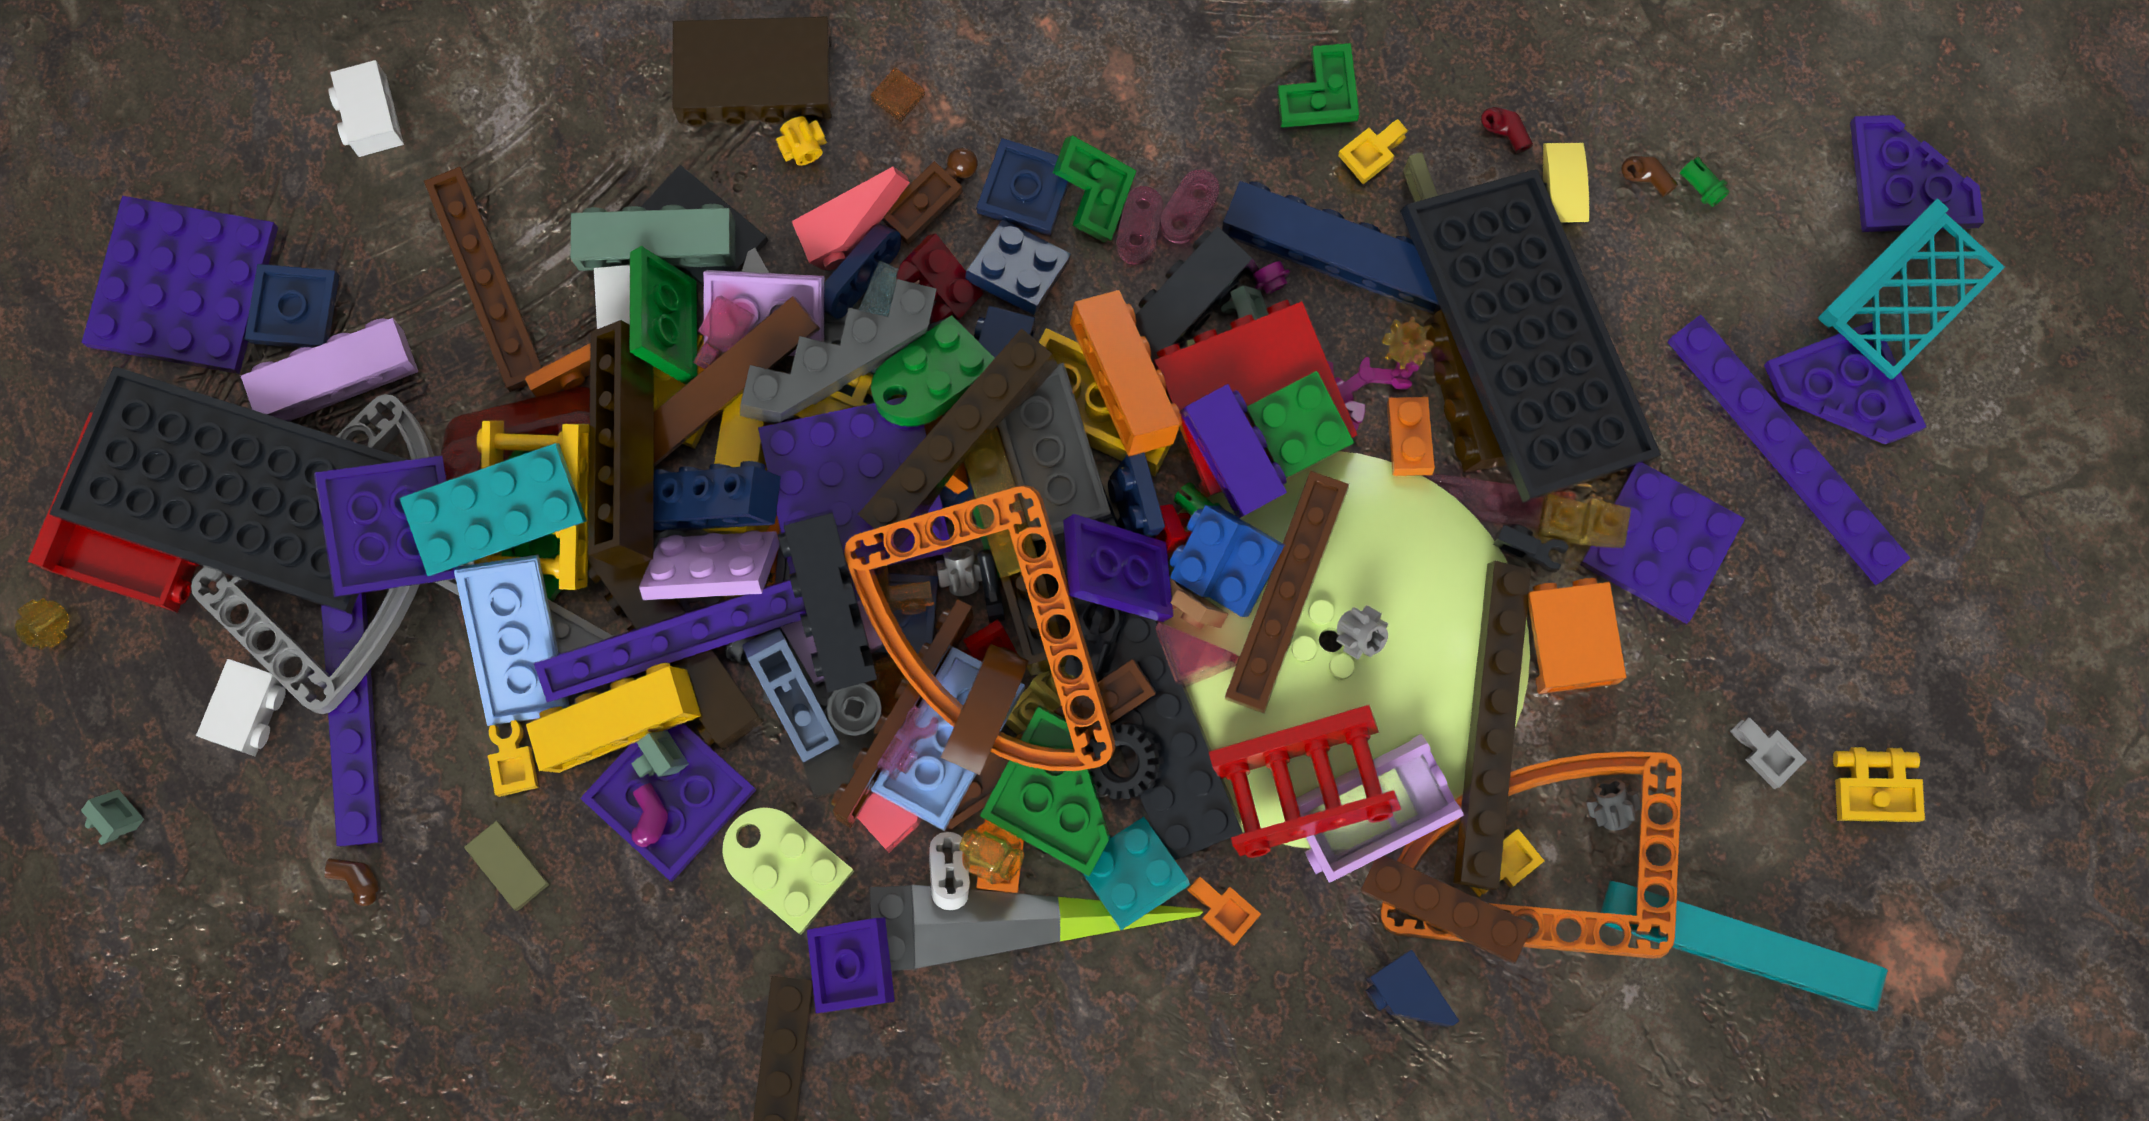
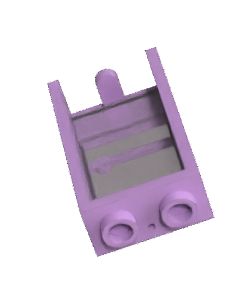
(1422, 797)

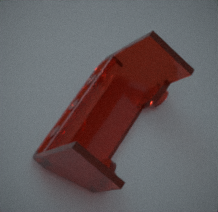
(531, 416)

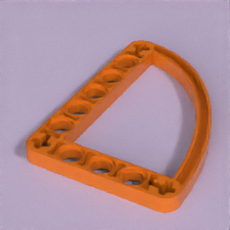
(1031, 567)
(1648, 874)

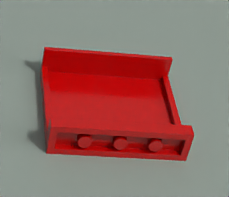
(1250, 358)
(111, 561)

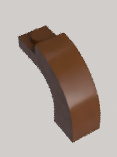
(985, 708)

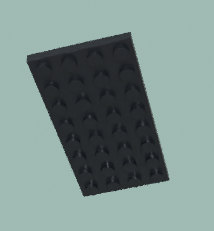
(1530, 334)
(209, 484)

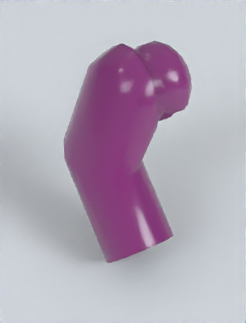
(652, 819)

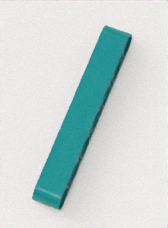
(1758, 950)

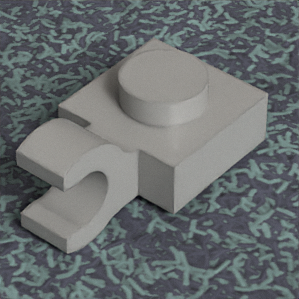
(1771, 755)

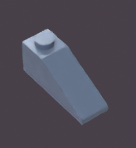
(790, 694)

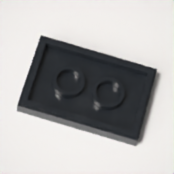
(687, 191)

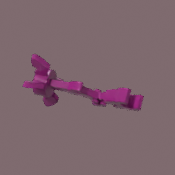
(1397, 377)

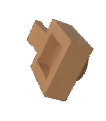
(1195, 608)

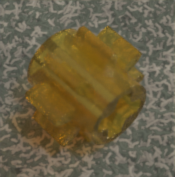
(1407, 332)
(42, 623)

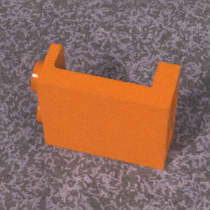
(1575, 636)

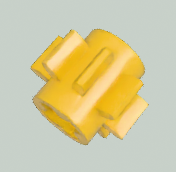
(801, 140)

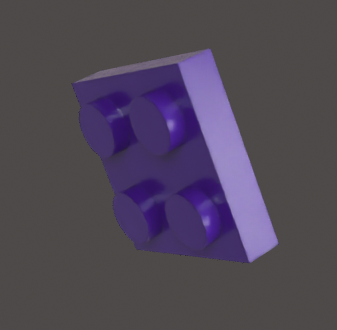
(850, 965)

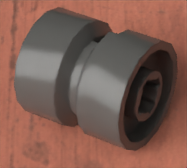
(854, 709)

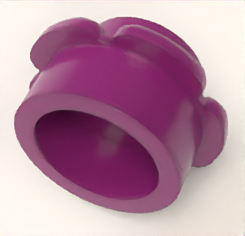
(1271, 277)

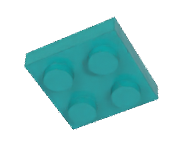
(1135, 874)

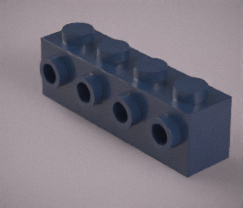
(714, 497)

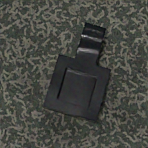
(1521, 544)

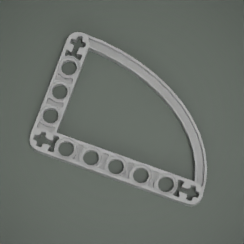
(382, 626)

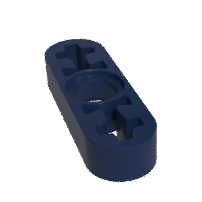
(856, 271)

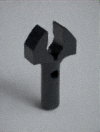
(991, 586)

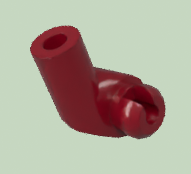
(1507, 124)

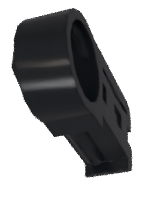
(1096, 642)

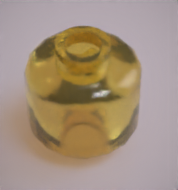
(991, 853)

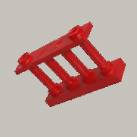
(1275, 753)

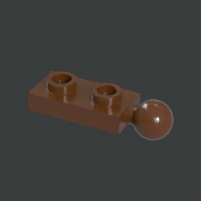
(930, 194)

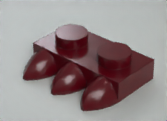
(938, 268)

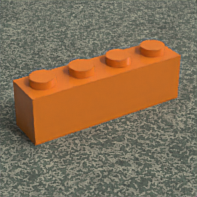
(1125, 372)

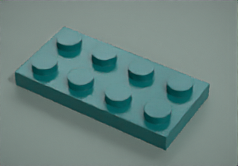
(493, 509)

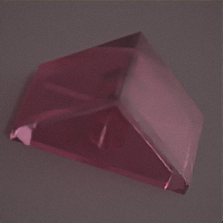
(1191, 657)

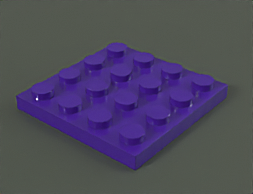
(178, 284)
(840, 465)

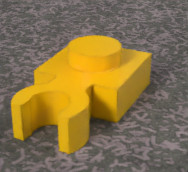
(513, 766)

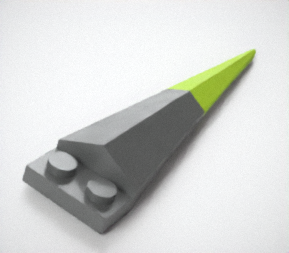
(990, 923)

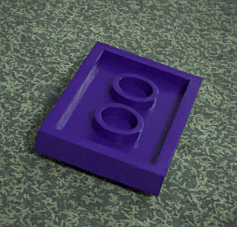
(1117, 568)

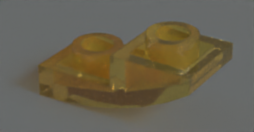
(1584, 523)

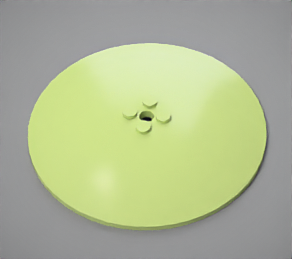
(1415, 561)

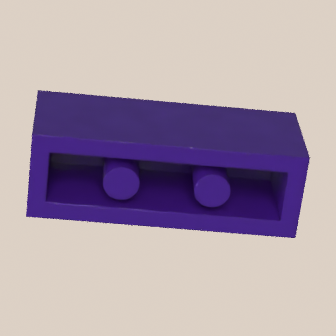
(1234, 450)

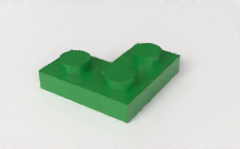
(1330, 96)
(1104, 182)

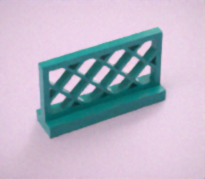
(1895, 260)

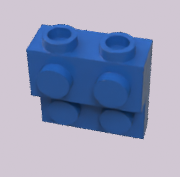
(1225, 559)

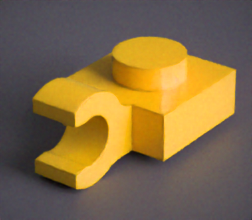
(1371, 152)
(1518, 860)

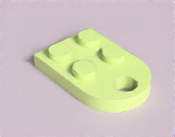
(786, 868)

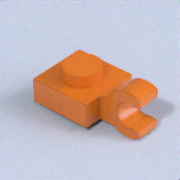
(1227, 913)

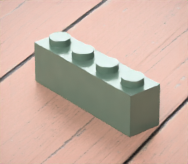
(674, 233)

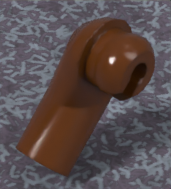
(1649, 170)
(358, 876)

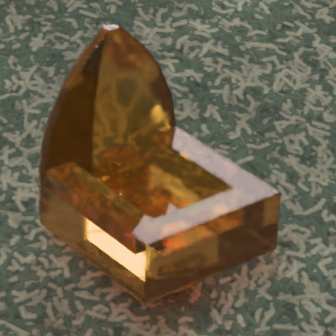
(908, 597)

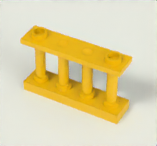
(572, 563)

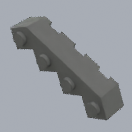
(825, 368)

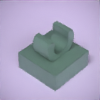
(1246, 302)
(659, 756)
(111, 816)

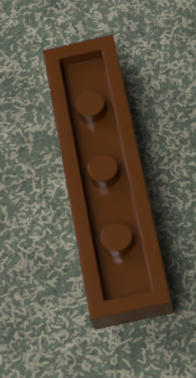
(1447, 908)

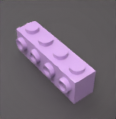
(330, 371)

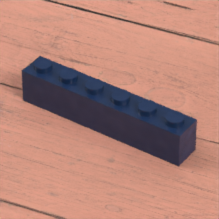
(1329, 244)

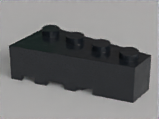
(1193, 290)
(829, 601)

